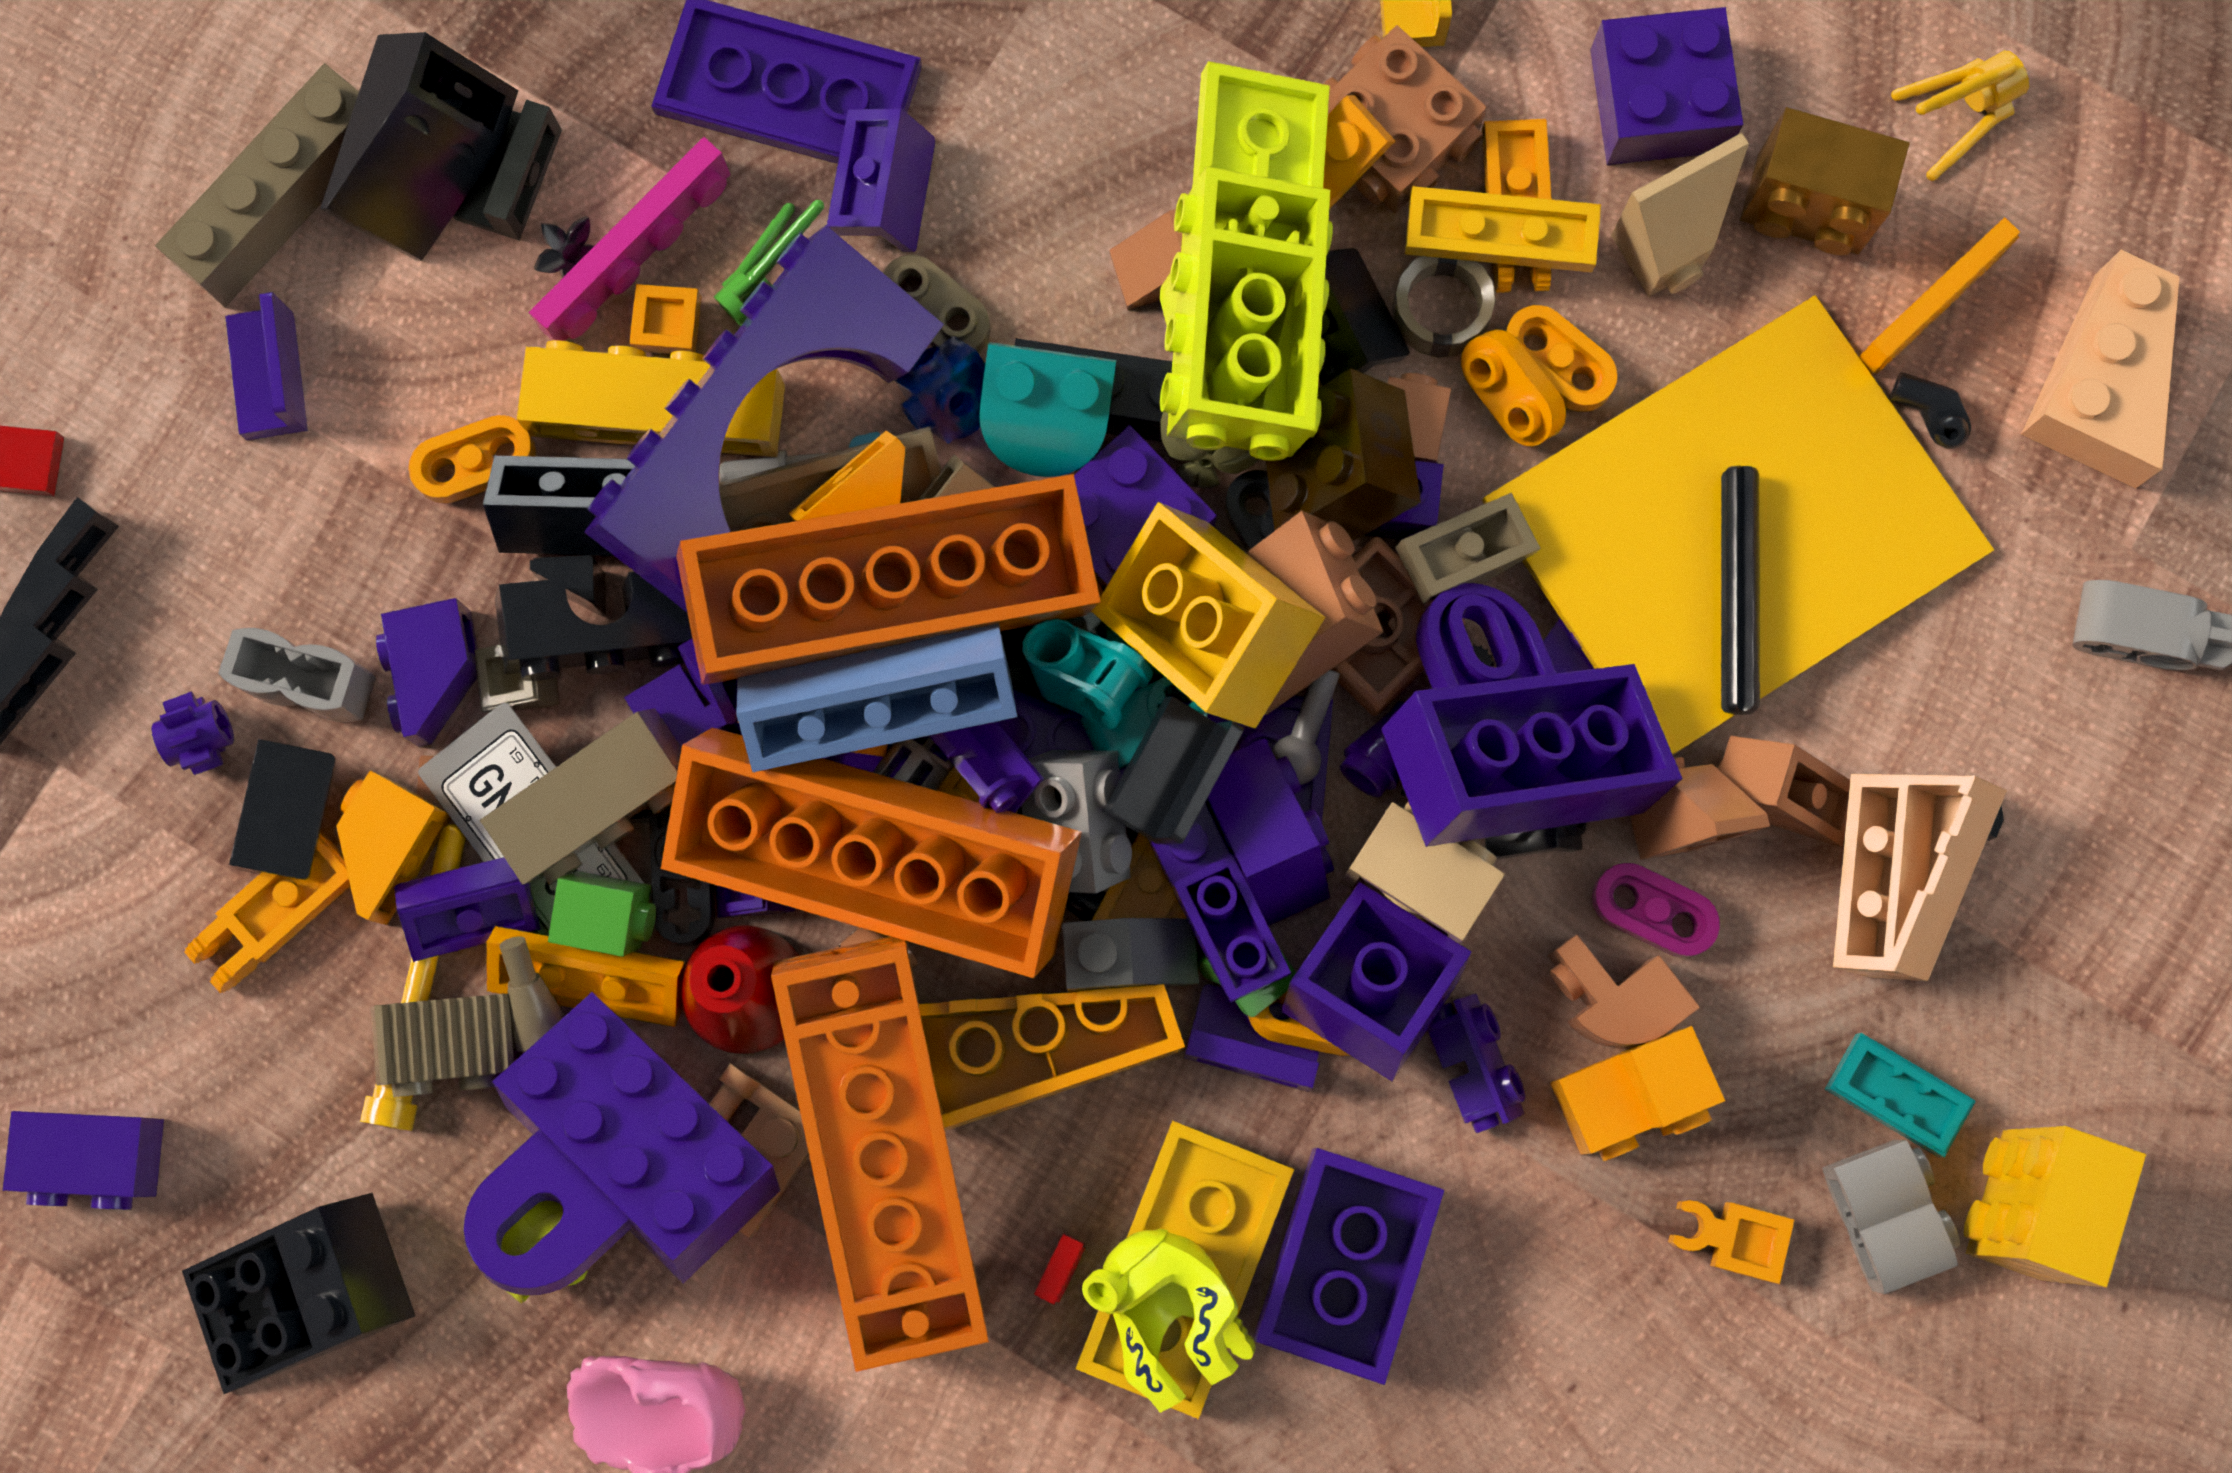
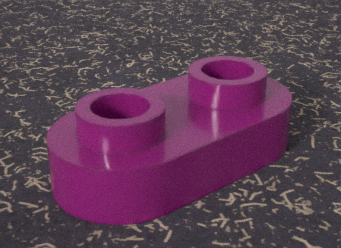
(1654, 908)

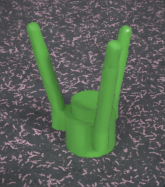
(755, 266)

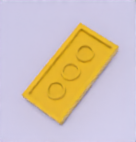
(1223, 1204)

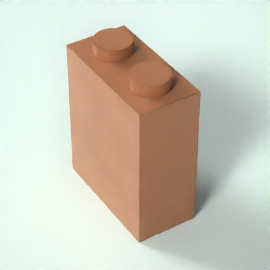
(1319, 567)

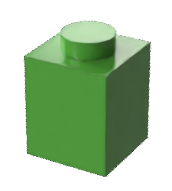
(601, 913)

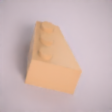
(2113, 374)
(1907, 868)

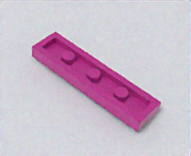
(617, 257)

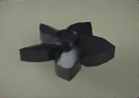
(565, 248)

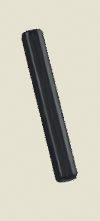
(1740, 590)

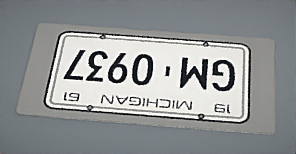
(489, 768)

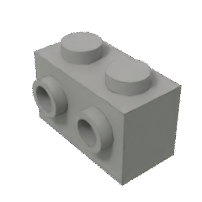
(1073, 796)

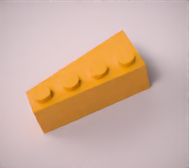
(1038, 1045)

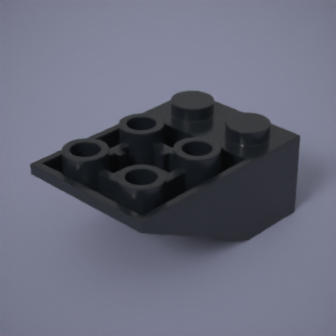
(416, 141)
(298, 1291)

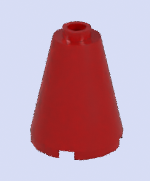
(747, 1013)

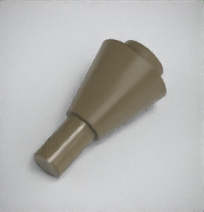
(530, 1000)

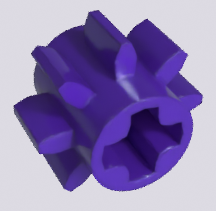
(192, 733)

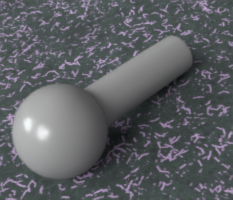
(1301, 745)

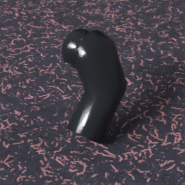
(1938, 406)

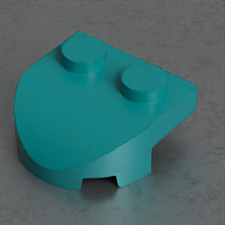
(1045, 408)

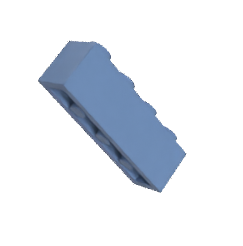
(875, 697)

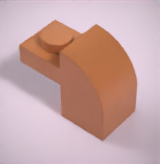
(1623, 1013)

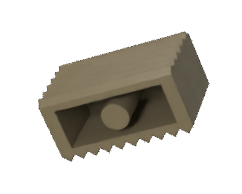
(442, 1041)

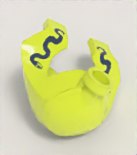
(1149, 1285)

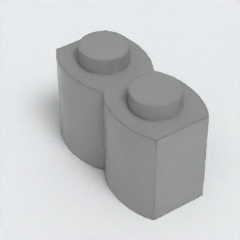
(297, 675)
(1892, 1215)

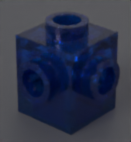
(945, 390)

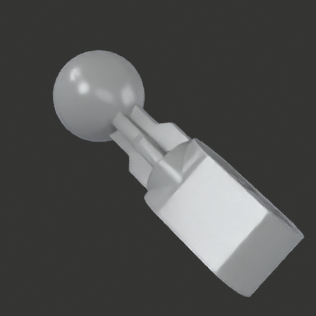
(2151, 627)

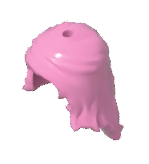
(654, 1413)

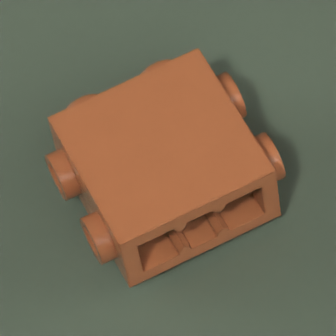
(1418, 106)

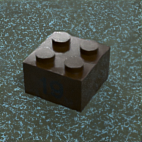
(1356, 464)

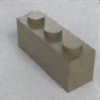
(587, 799)

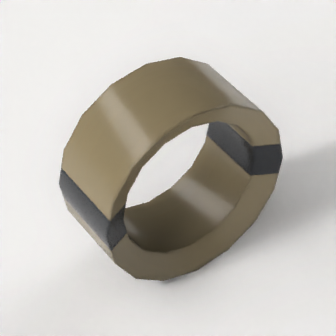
(1434, 344)

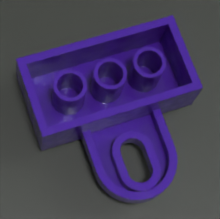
(1518, 740)
(620, 1153)

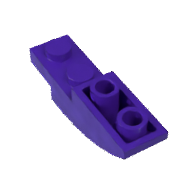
(1221, 909)

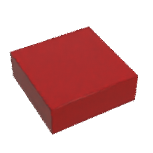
(29, 460)
(1060, 1269)

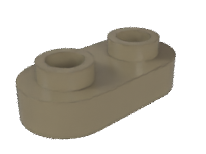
(943, 299)

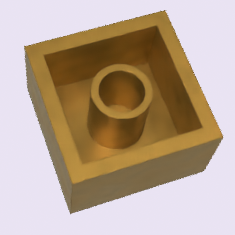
(1824, 182)

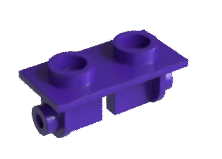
(990, 765)
(1491, 1083)

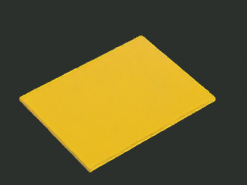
(1846, 518)

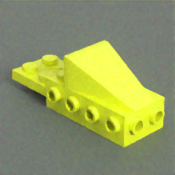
(1250, 268)

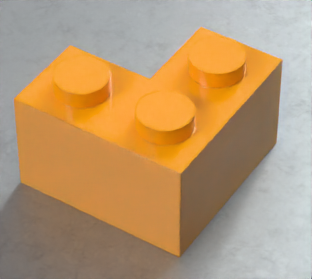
(1642, 1088)

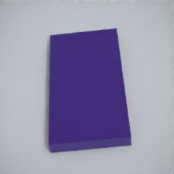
(776, 79)

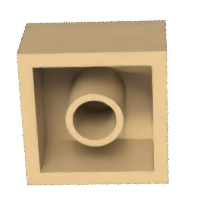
(1434, 883)

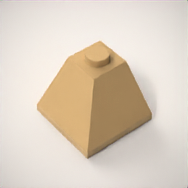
(1678, 217)

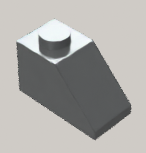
(1129, 953)

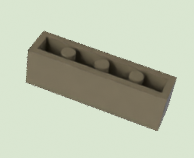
(264, 190)

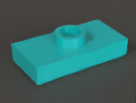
(1900, 1095)

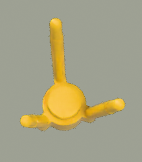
(1984, 86)

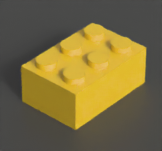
(1207, 615)
(2054, 1204)

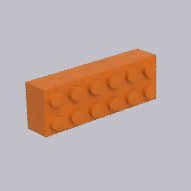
(886, 577)
(872, 853)

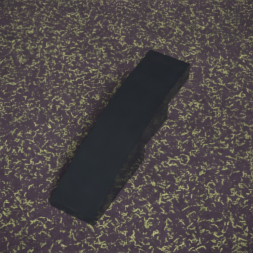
(42, 609)

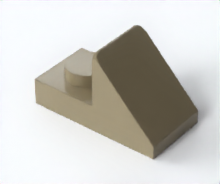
(1468, 548)

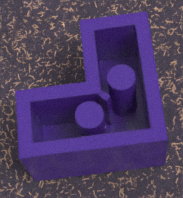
(1269, 833)

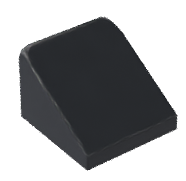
(582, 579)

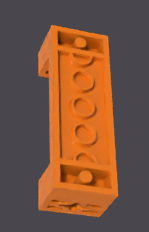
(879, 1152)

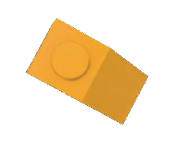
(863, 483)
(385, 841)

